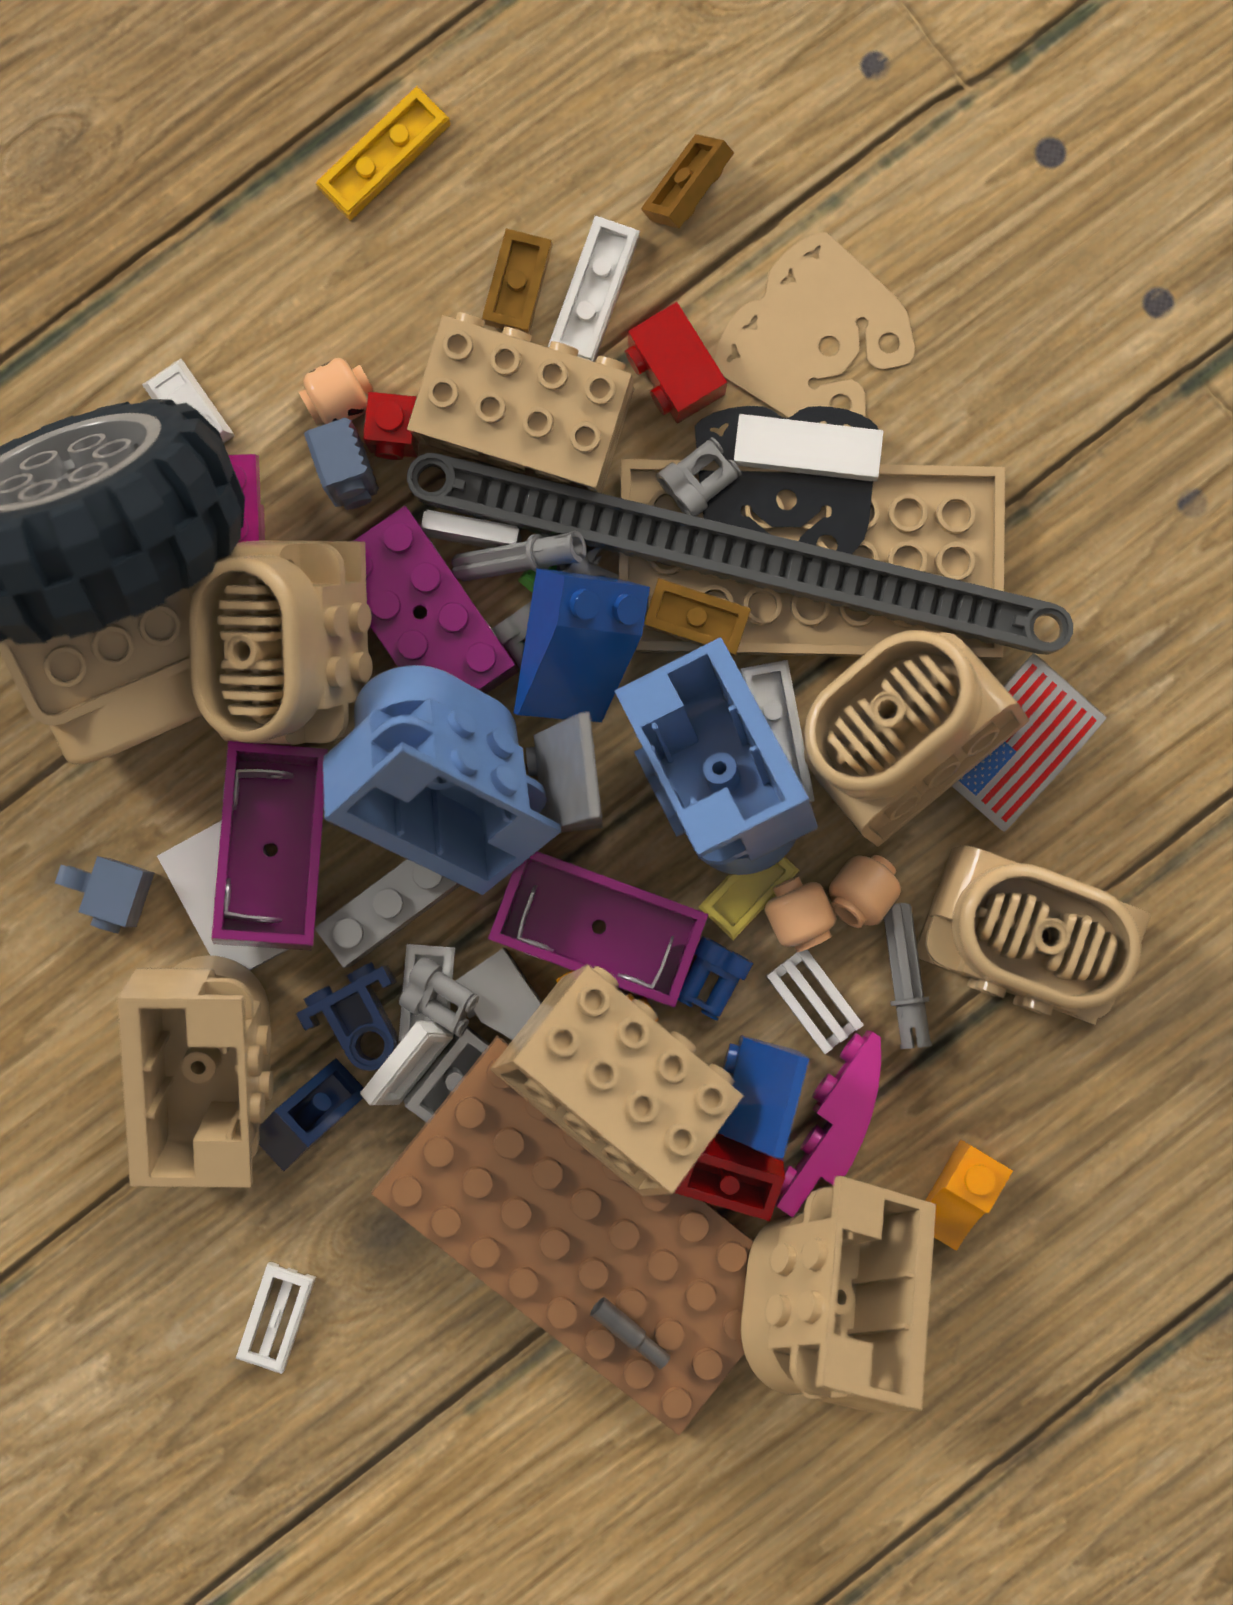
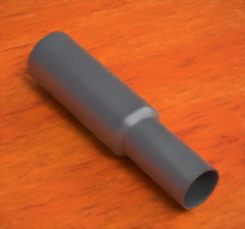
(628, 1332)

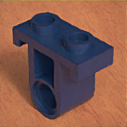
(353, 1013)

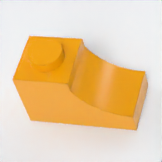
(965, 1192)

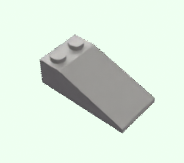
(568, 773)

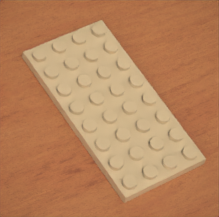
(919, 519)

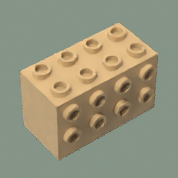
(521, 403)
(618, 1081)

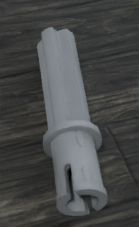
(521, 556)
(906, 976)

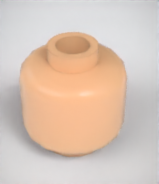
(864, 890)
(800, 914)

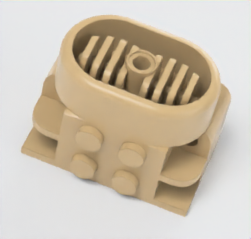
(281, 641)
(112, 683)
(905, 728)
(991, 926)
(194, 1072)
(843, 1298)

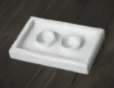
(193, 874)

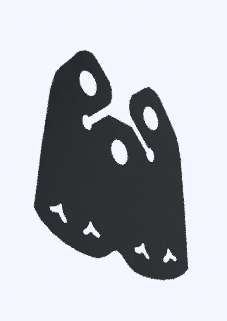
(847, 497)

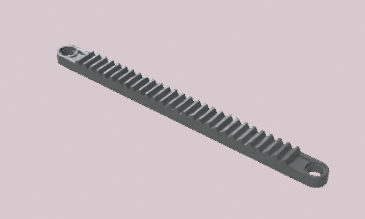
(741, 554)

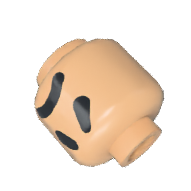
(335, 392)

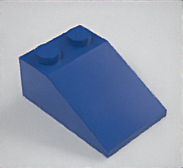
(578, 643)
(771, 1087)

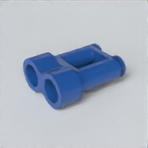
(721, 961)

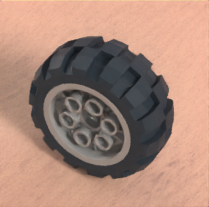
(111, 517)

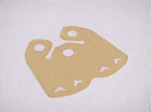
(794, 318)

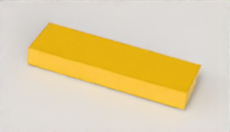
(383, 153)

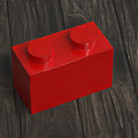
(675, 363)
(735, 1178)

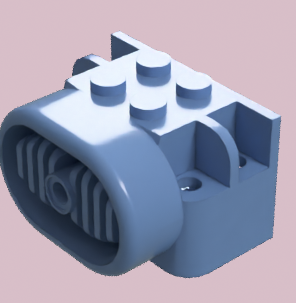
(716, 762)
(437, 778)

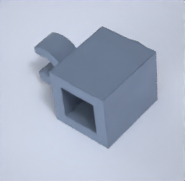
(112, 892)

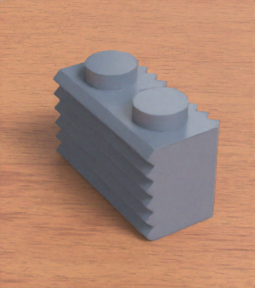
(342, 464)

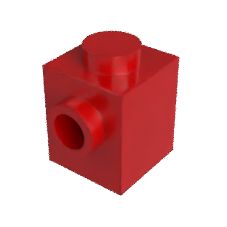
(387, 426)

